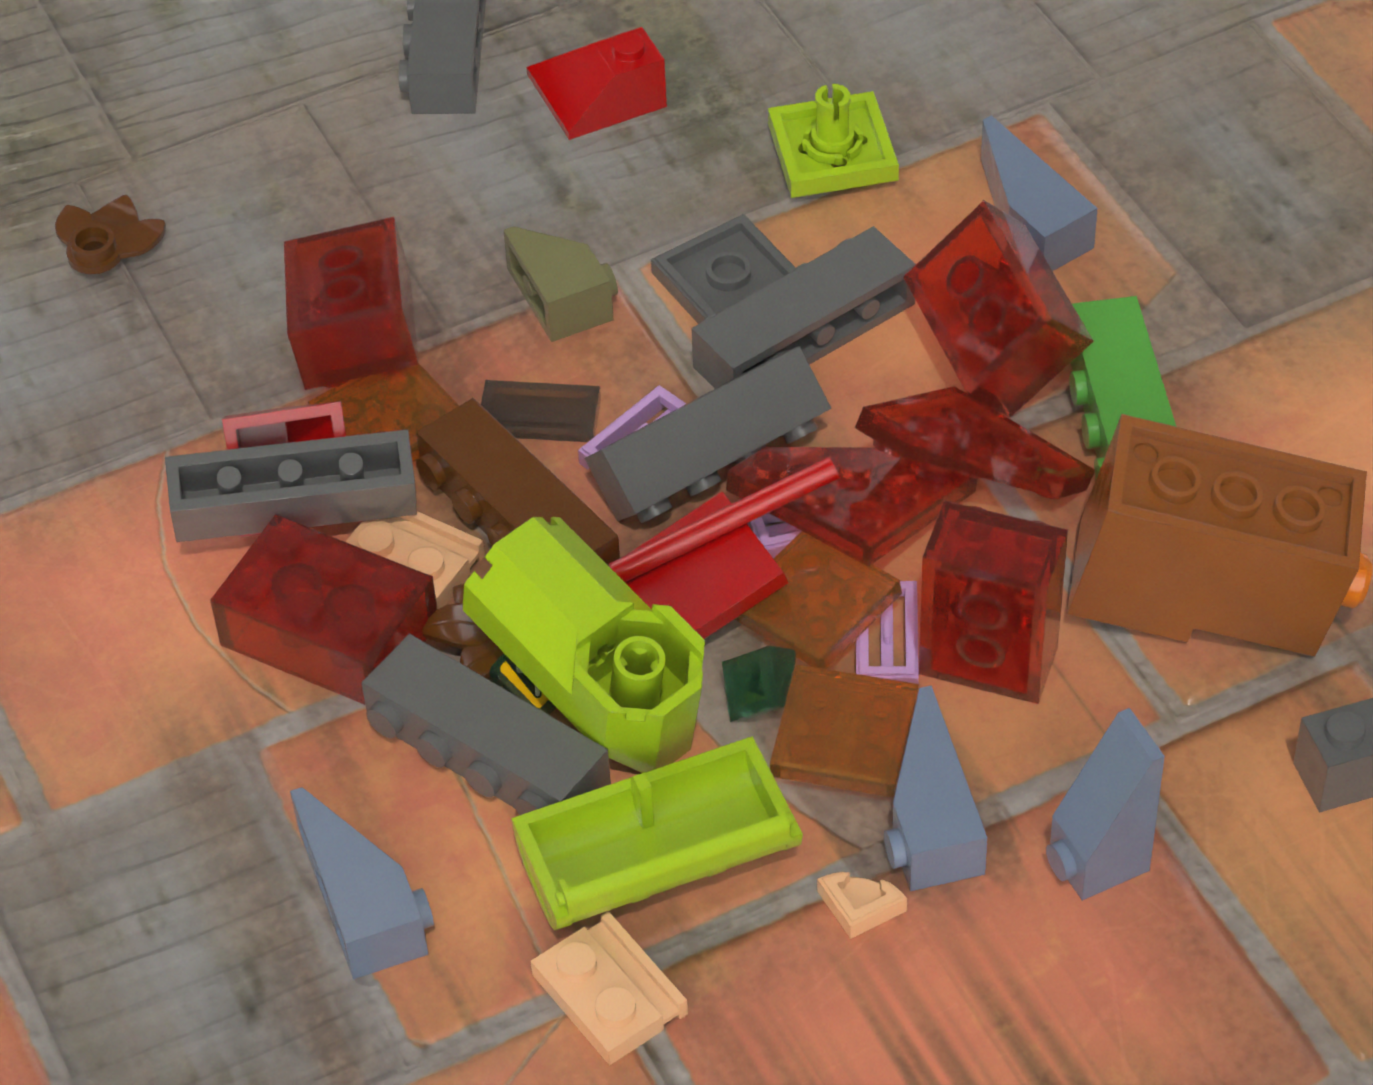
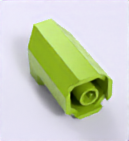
(591, 643)

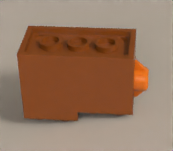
(1219, 539)

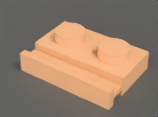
(424, 546)
(609, 988)

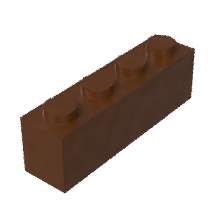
(500, 480)

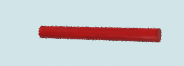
(725, 520)

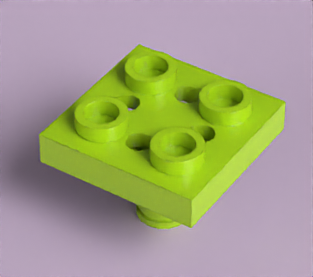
(830, 133)

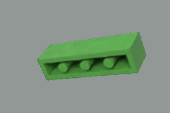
(1116, 373)

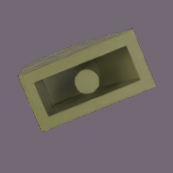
(560, 281)

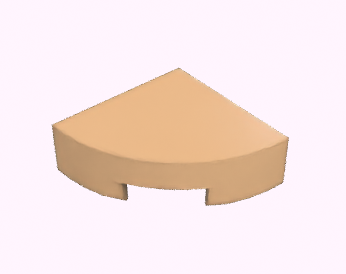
(860, 902)

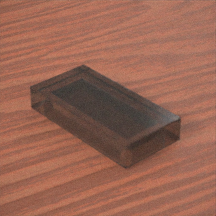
(544, 409)

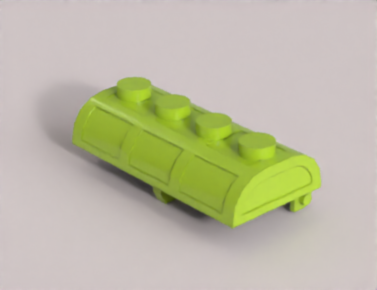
(654, 832)

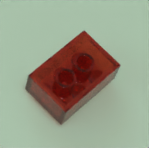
(349, 304)
(997, 309)
(991, 601)
(319, 606)

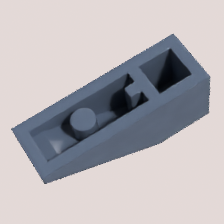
(1037, 196)
(1110, 811)
(935, 819)
(363, 890)

